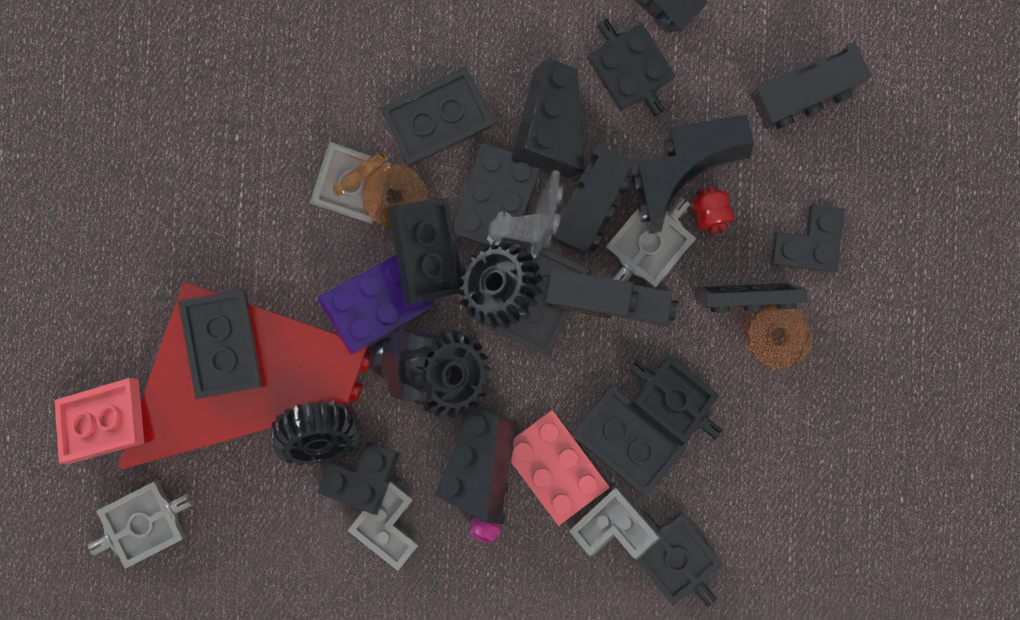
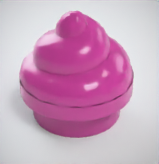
(484, 531)

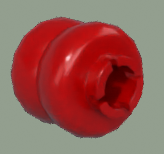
(712, 210)

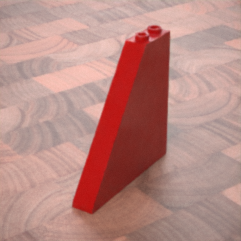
(296, 367)

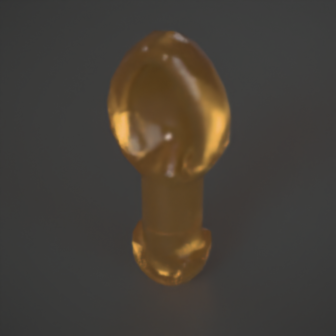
(360, 173)

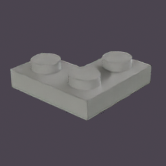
(616, 518)
(381, 533)

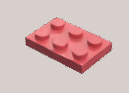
(99, 421)
(556, 468)

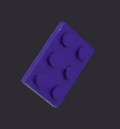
(370, 306)

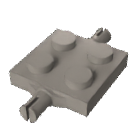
(651, 254)
(141, 524)

